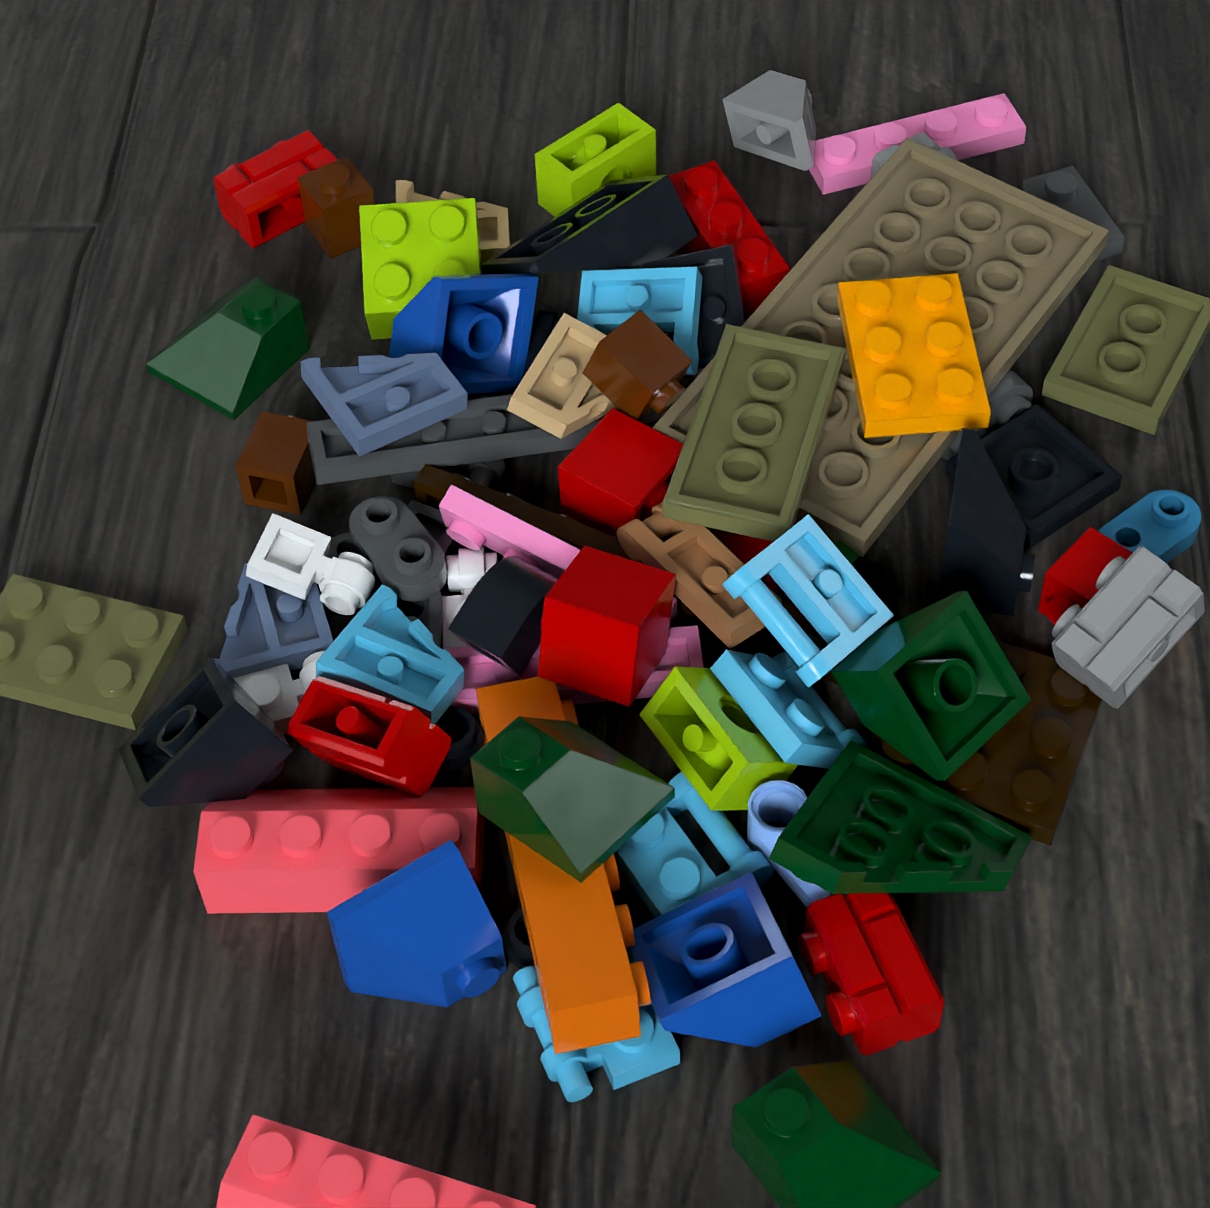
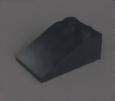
(610, 228)

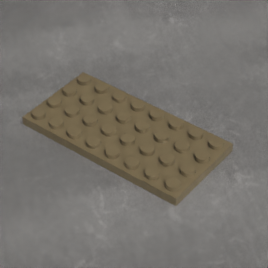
(910, 221)

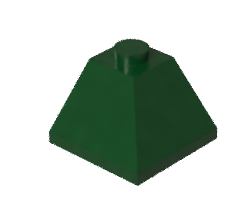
(235, 348)
(933, 685)
(564, 792)
(828, 1142)

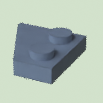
(385, 396)
(272, 628)

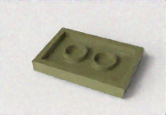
(1129, 349)
(83, 650)

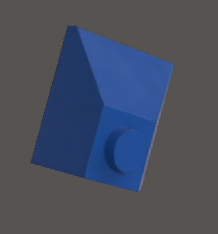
(473, 325)
(419, 934)
(724, 968)

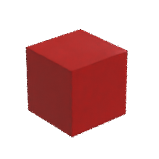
(617, 473)
(605, 625)

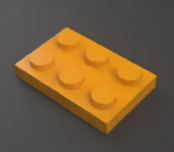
(912, 355)

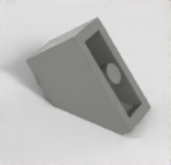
(774, 119)

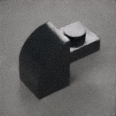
(505, 613)

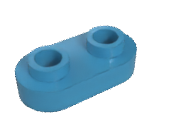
(1161, 522)

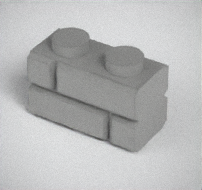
(1126, 625)

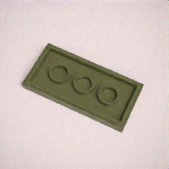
(754, 434)

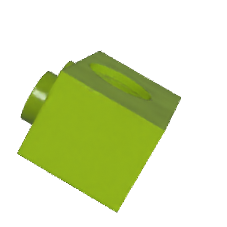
(599, 151)
(712, 739)

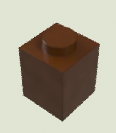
(332, 205)
(638, 367)
(277, 464)

